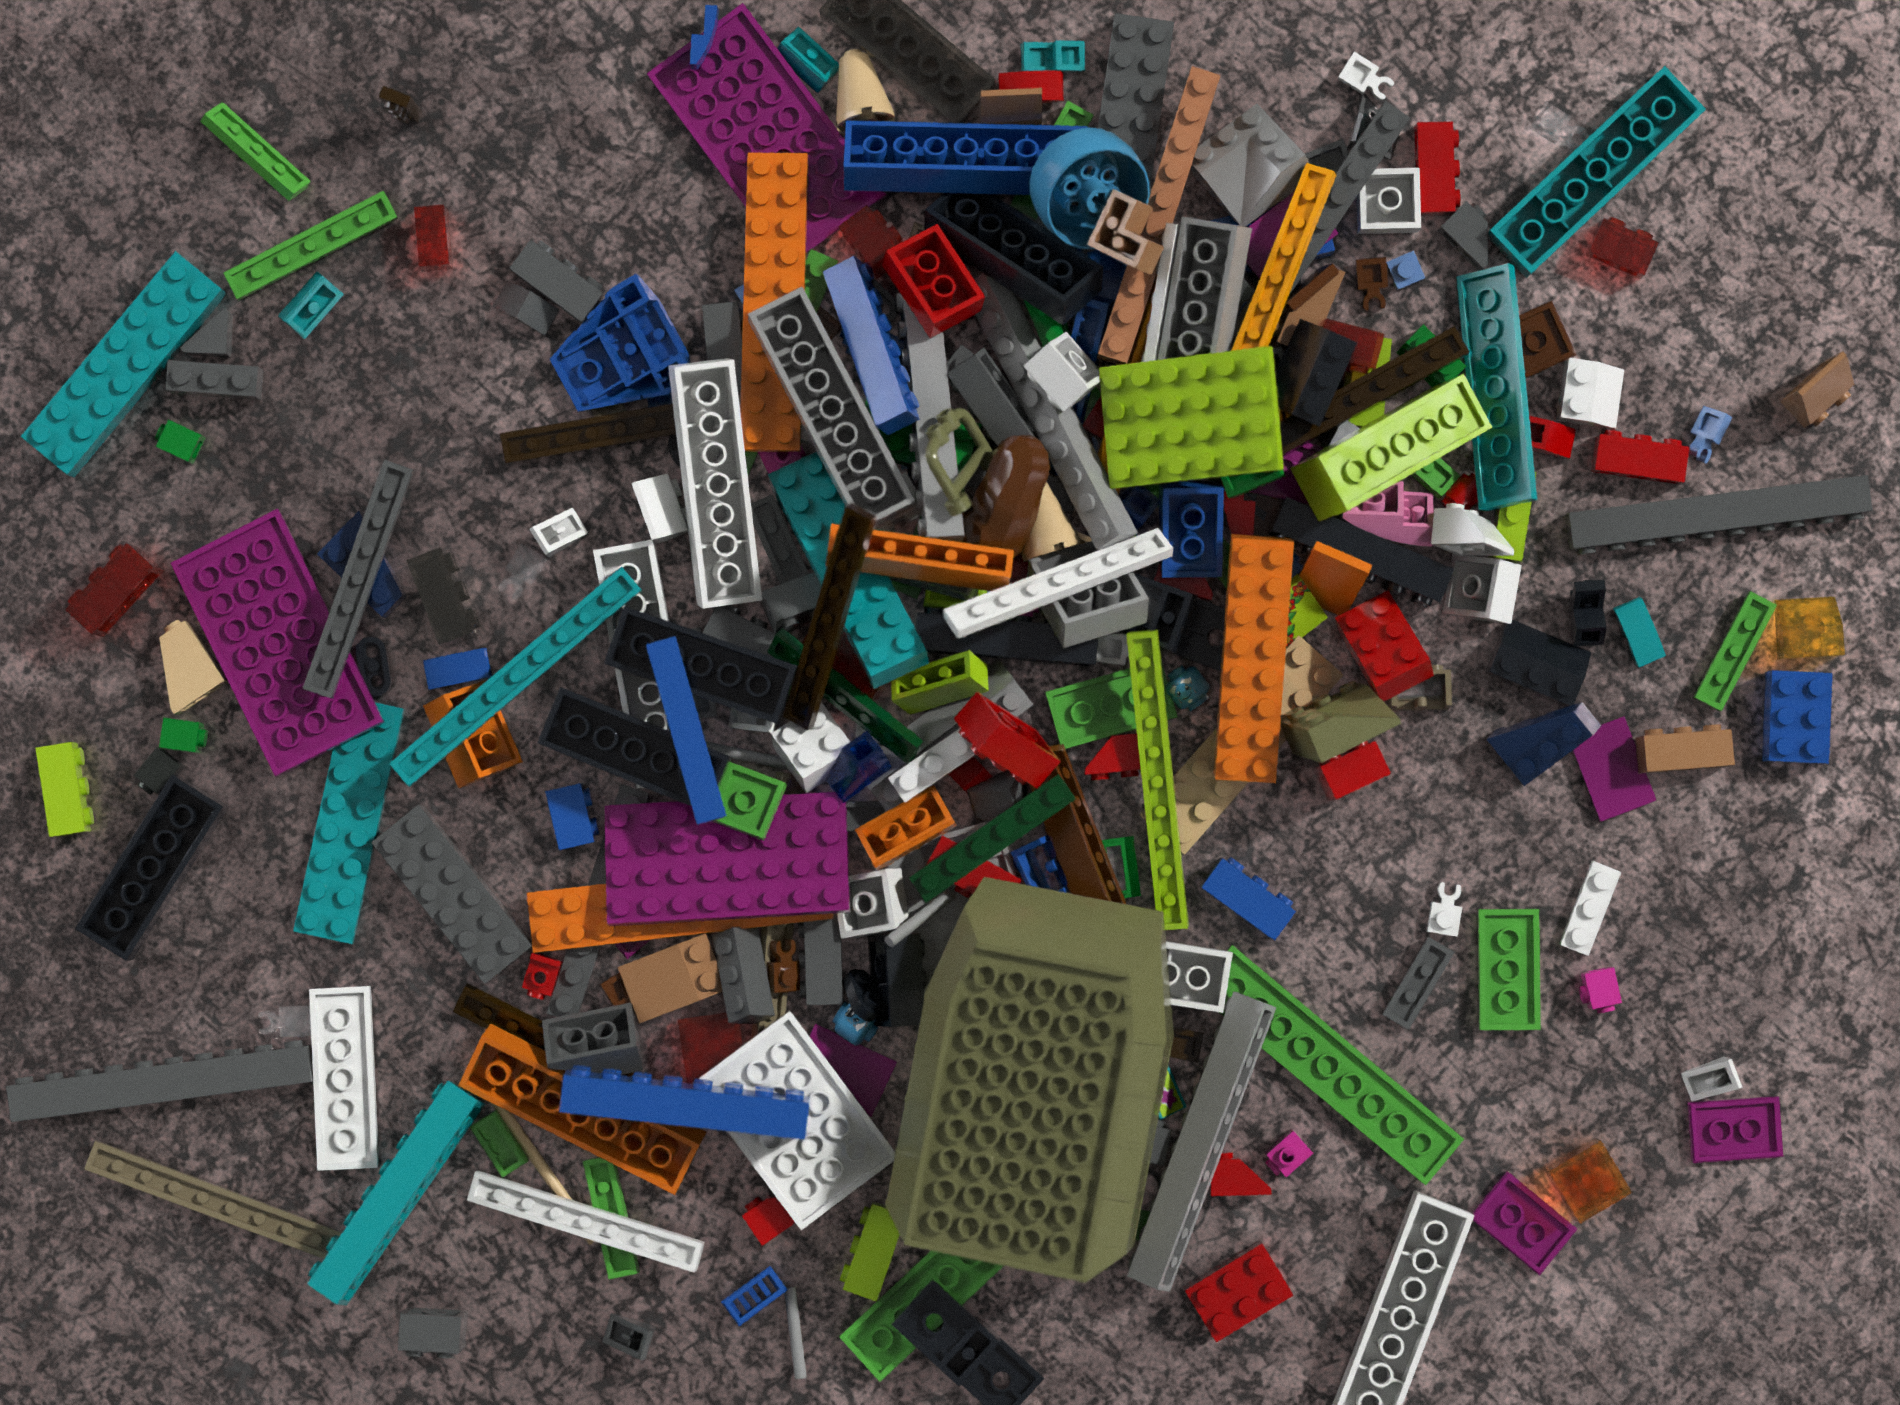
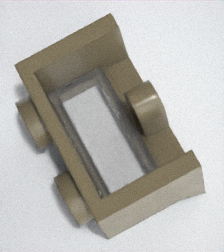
(1428, 695)

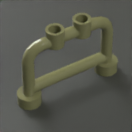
(938, 436)

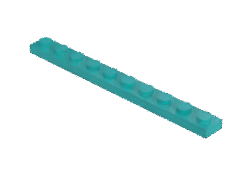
(515, 676)

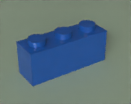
(1249, 897)

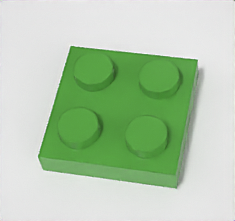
(749, 800)

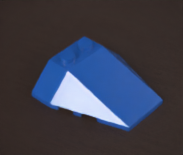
(620, 350)

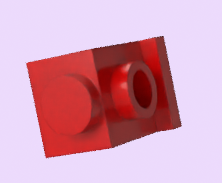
(550, 967)

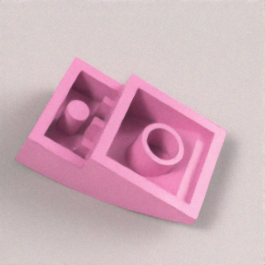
(1396, 515)

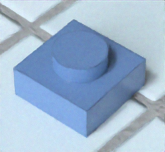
(1405, 270)

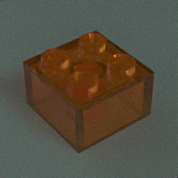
(1588, 1180)

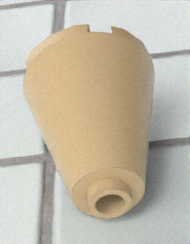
(860, 91)
(1051, 530)

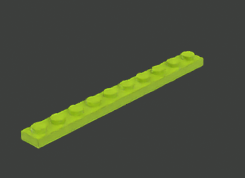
(1157, 777)

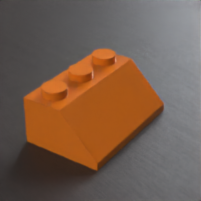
(485, 751)
(905, 828)

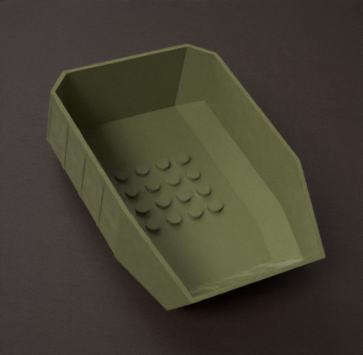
(1036, 1083)

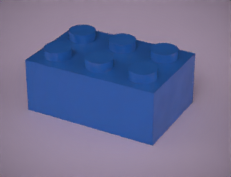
(1797, 717)

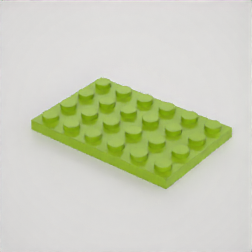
(1191, 417)

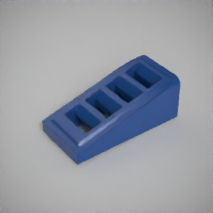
(733, 1310)

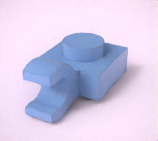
(1708, 428)

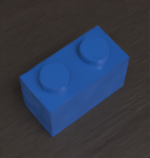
(572, 816)

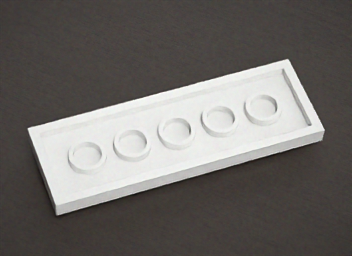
(344, 1078)

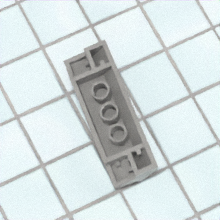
(939, 724)

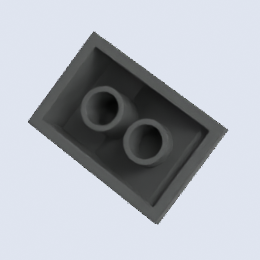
(594, 1039)

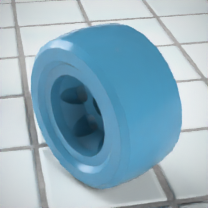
(1064, 163)

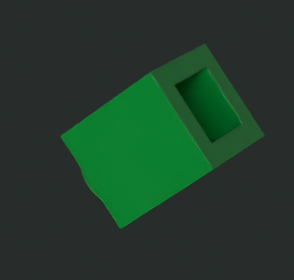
(179, 441)
(183, 735)

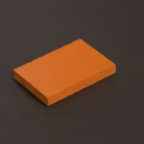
(1334, 577)

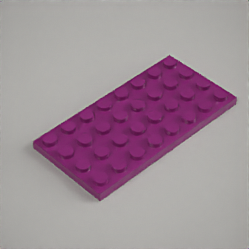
(756, 103)
(264, 630)
(679, 871)

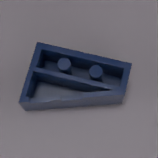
(386, 591)
(1542, 741)

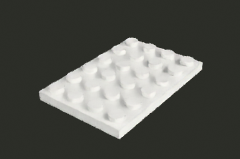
(840, 1141)

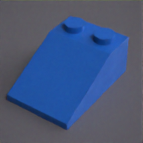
(1193, 526)

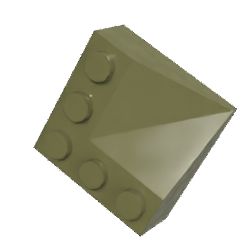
(1337, 722)

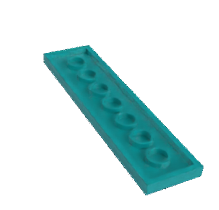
(1498, 380)
(345, 830)

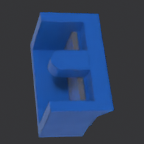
(1039, 865)

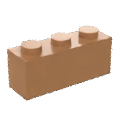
(1684, 749)

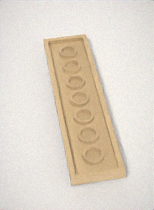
(1204, 798)

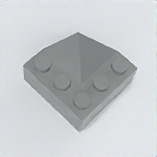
(1249, 165)
(1094, 611)

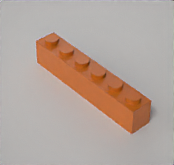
(934, 560)

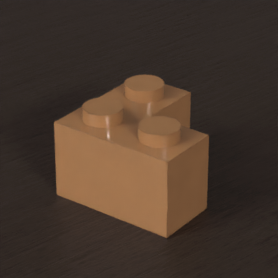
(1120, 231)

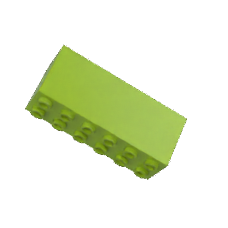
(1391, 448)

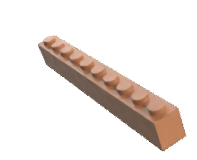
(1165, 200)

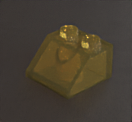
(1808, 628)

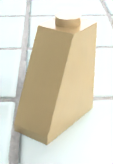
(188, 667)

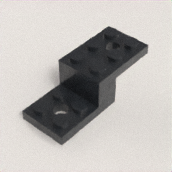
(1182, 623)
(966, 1348)

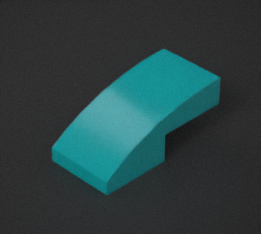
(1059, 55)
(1639, 632)

